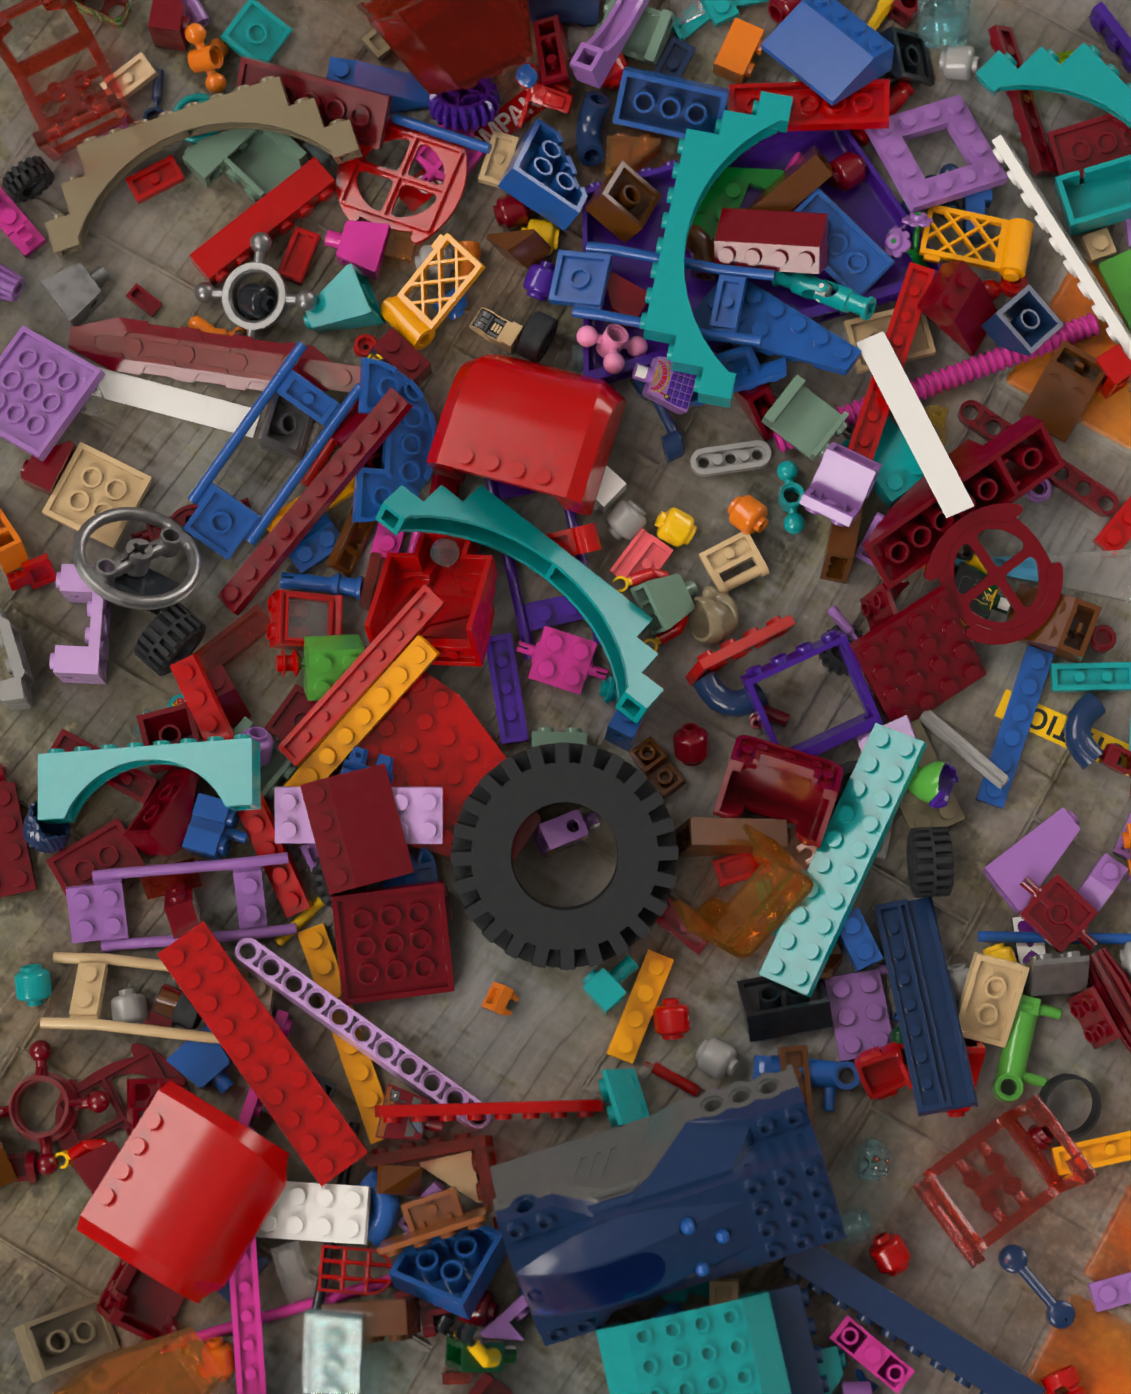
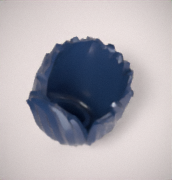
(43, 836)

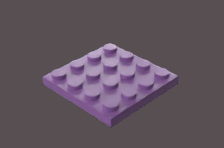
(41, 391)

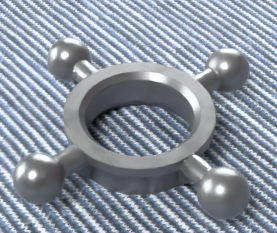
(260, 243)

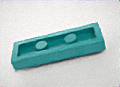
(1090, 677)

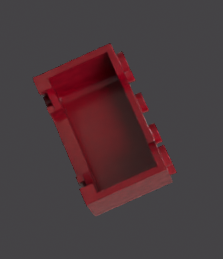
(780, 785)

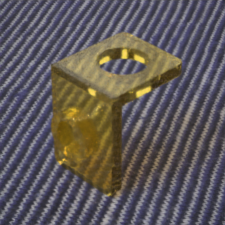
(937, 416)

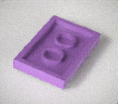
(858, 1012)

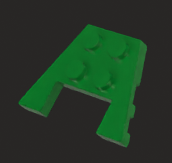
(730, 192)

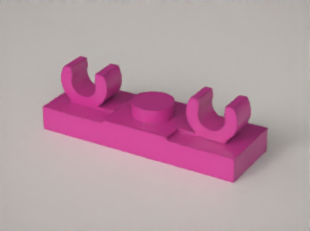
(18, 227)

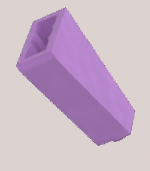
(1032, 857)

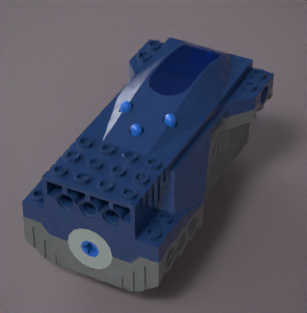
(664, 1203)

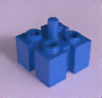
(211, 829)

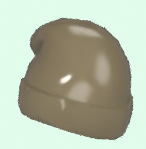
(713, 616)

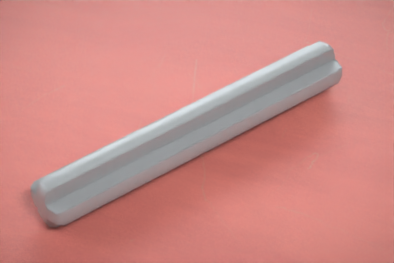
(964, 749)

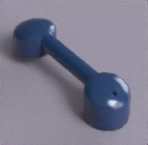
(673, 442)
(1014, 1260)

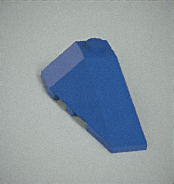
(402, 86)

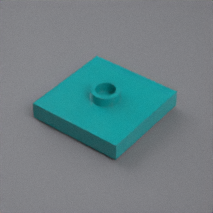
(255, 32)

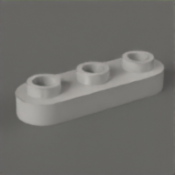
(740, 451)

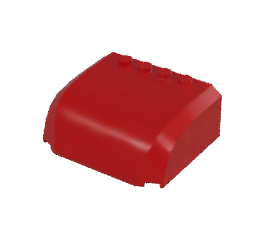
(528, 428)
(186, 1194)

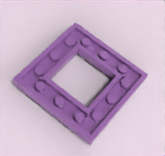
(951, 114)

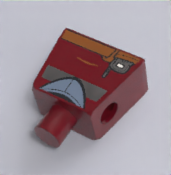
(405, 1128)

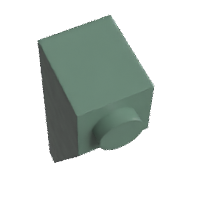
(208, 155)

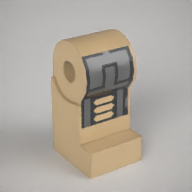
(496, 329)

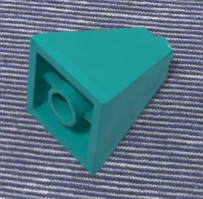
(345, 304)

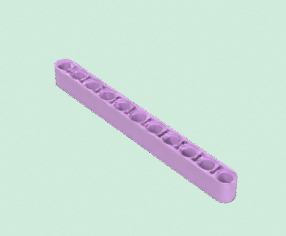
(353, 1022)

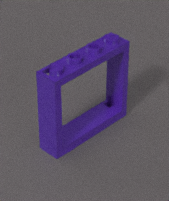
(837, 734)

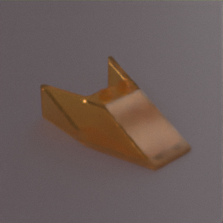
(159, 1366)

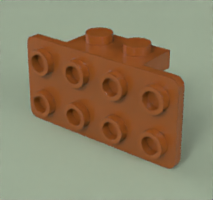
(433, 1216)

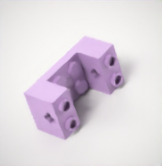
(89, 662)

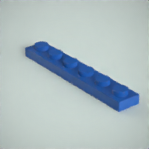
(1016, 722)

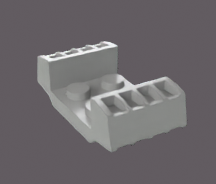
(16, 690)

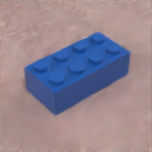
(668, 103)

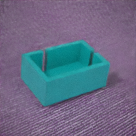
(1100, 200)

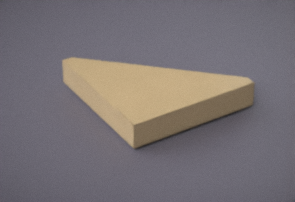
(455, 1171)

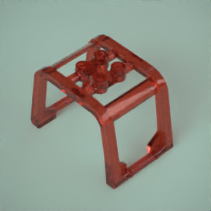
(81, 109)
(950, 1216)

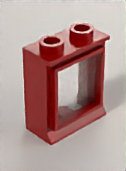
(302, 615)

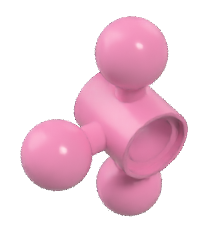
(611, 343)

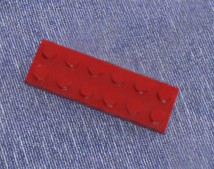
(810, 112)

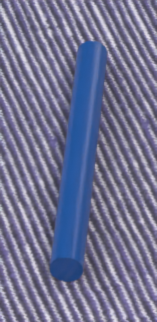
(441, 133)

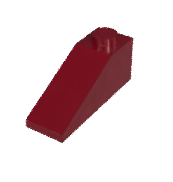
(552, 49)

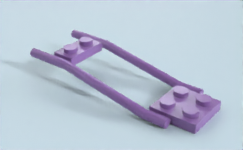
(100, 911)

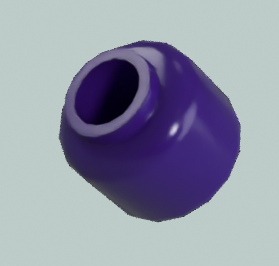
(539, 280)

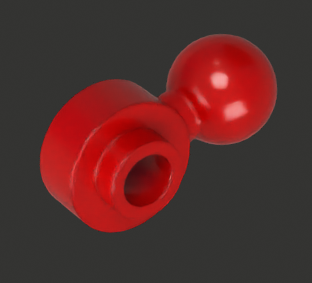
(1006, 287)

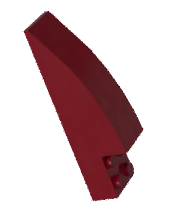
(991, 475)

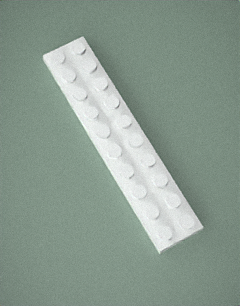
(1063, 243)

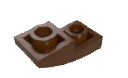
(657, 767)

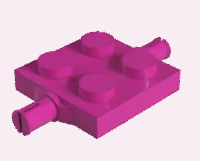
(433, 165)
(562, 660)

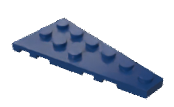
(785, 331)

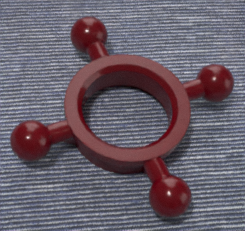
(97, 1102)

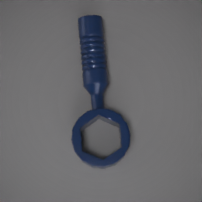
(157, 91)

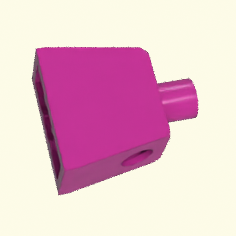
(360, 245)

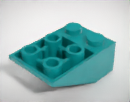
(624, 1094)

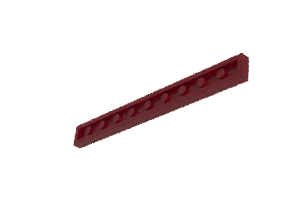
(314, 501)

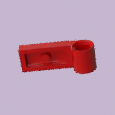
(577, 539)

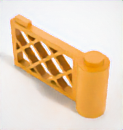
(1010, 253)
(405, 314)

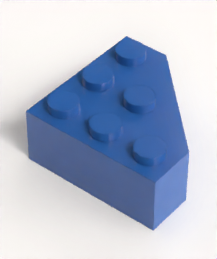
(544, 176)
(452, 1269)

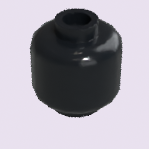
(257, 300)

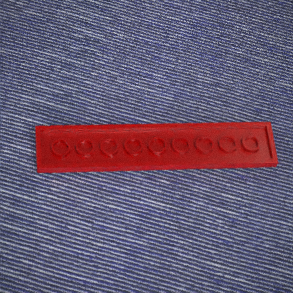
(262, 1053)

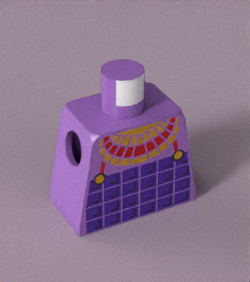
(665, 386)

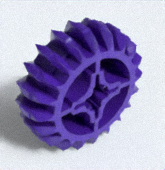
(466, 107)

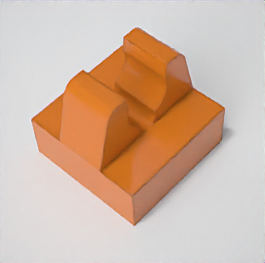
(498, 998)

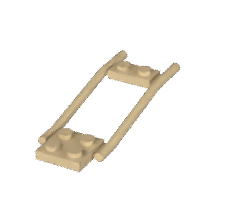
(90, 989)

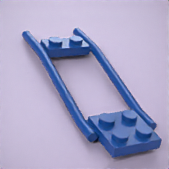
(583, 277)
(220, 517)

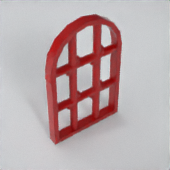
(342, 1262)

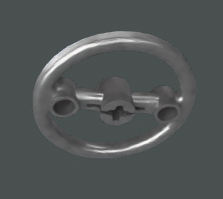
(136, 558)

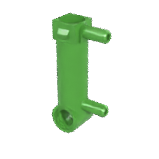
(1015, 1055)

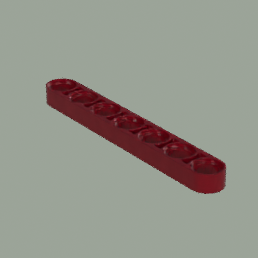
(1068, 485)

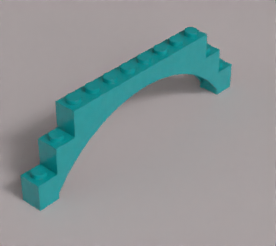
(1079, 76)
(701, 163)
(494, 524)

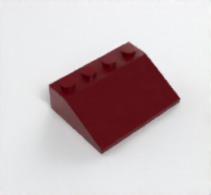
(356, 828)

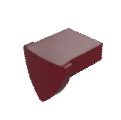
(25, 1166)

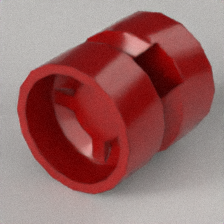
(1066, 1377)

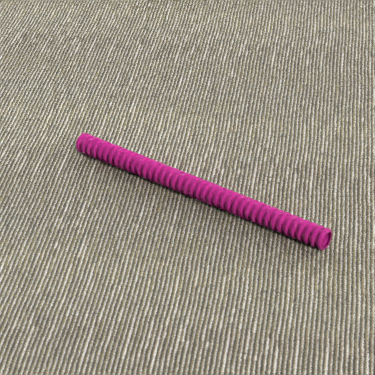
(976, 368)

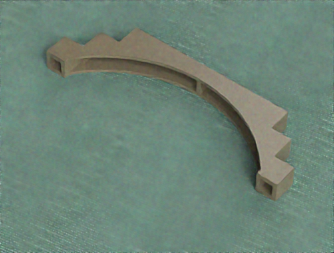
(115, 155)

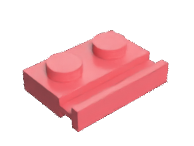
(642, 553)

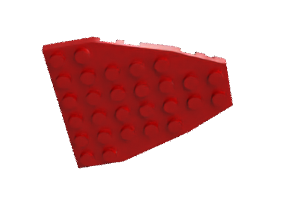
(439, 745)

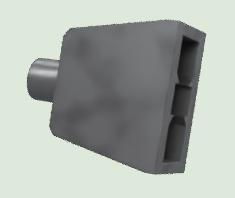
(77, 291)

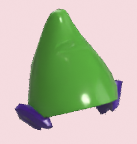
(933, 783)

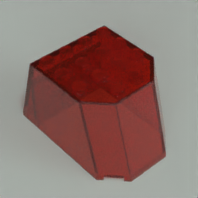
(452, 41)

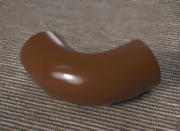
(701, 248)

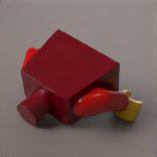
(91, 1160)

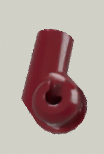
(774, 715)

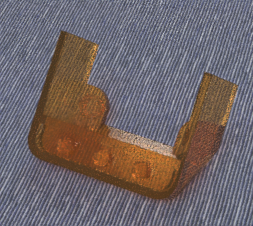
(758, 904)

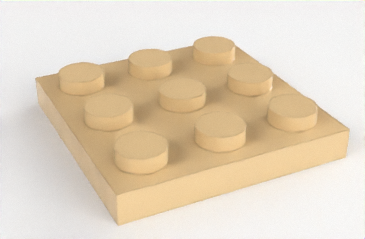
(93, 485)

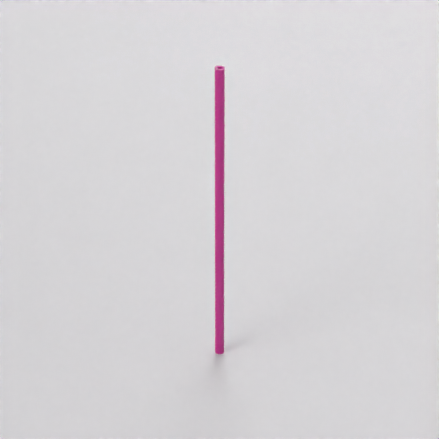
(291, 1309)

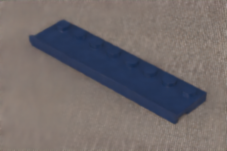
(925, 1006)

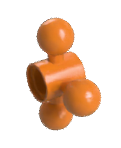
(206, 57)

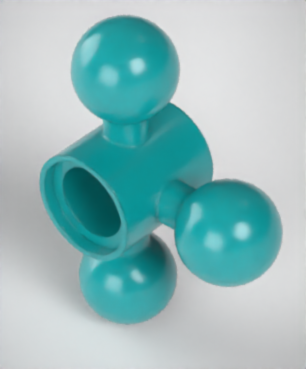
(787, 472)

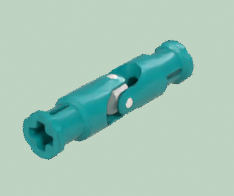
(813, 288)

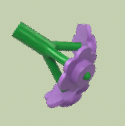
(897, 238)

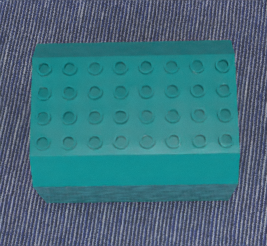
(698, 1351)

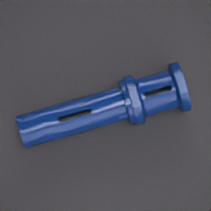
(335, 585)

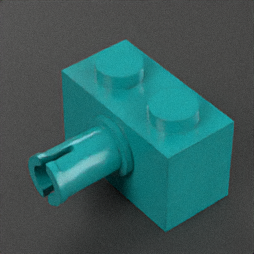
(605, 987)

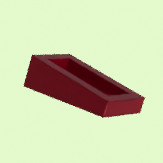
(144, 300)

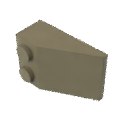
(65, 1339)

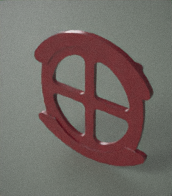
(966, 531)
(145, 1062)

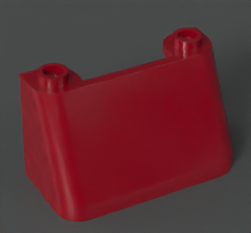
(139, 1303)

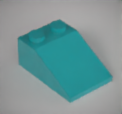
(899, 466)

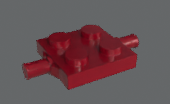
(1058, 913)

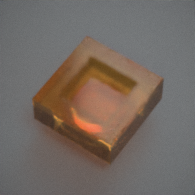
(400, 246)

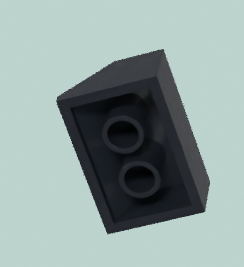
(779, 1011)

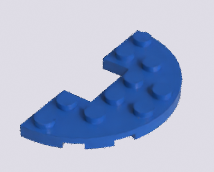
(403, 450)

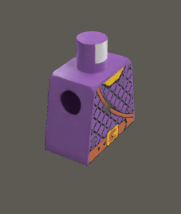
(555, 837)

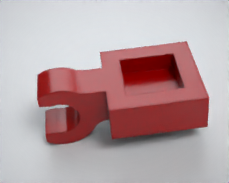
(35, 572)

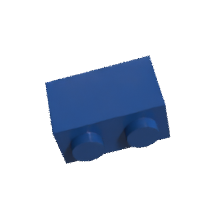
(859, 942)

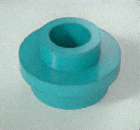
(608, 690)

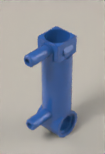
(822, 1075)

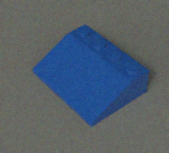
(829, 49)

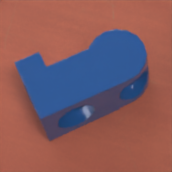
(976, 203)

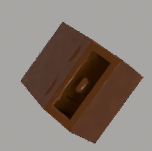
(1065, 390)
(1066, 630)

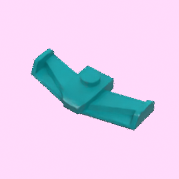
(715, 10)

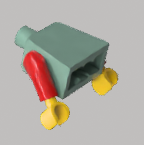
(664, 599)

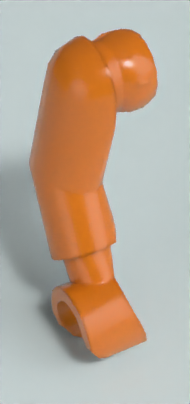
(199, 323)

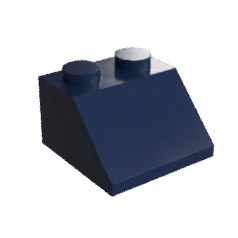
(1023, 323)

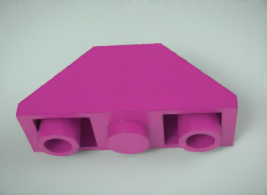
(871, 1354)

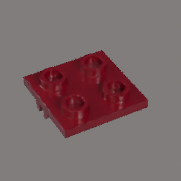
(880, 605)

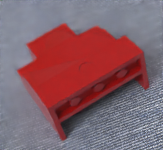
(468, 588)

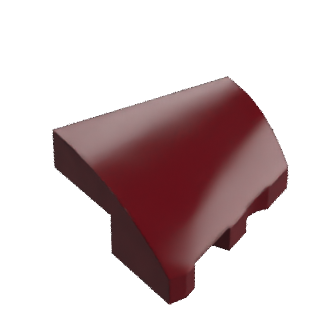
(141, 1093)

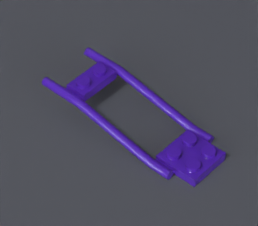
(544, 612)

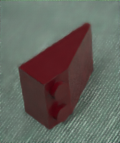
(958, 305)
(165, 815)

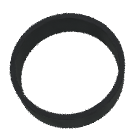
(1096, 1101)

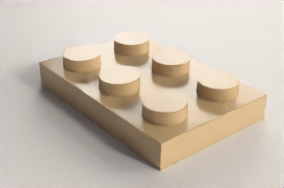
(859, 329)
(991, 998)

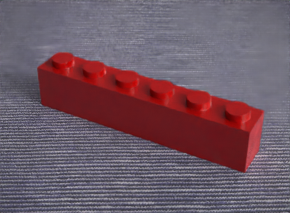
(271, 214)

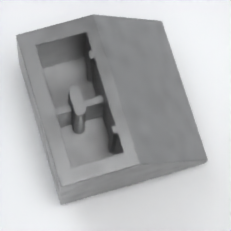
(1057, 975)

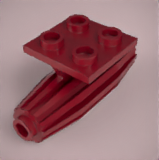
(1106, 1005)

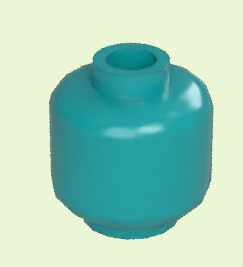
(33, 984)

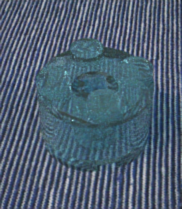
(943, 22)

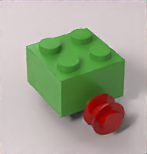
(322, 663)

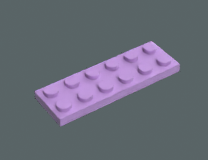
(418, 810)

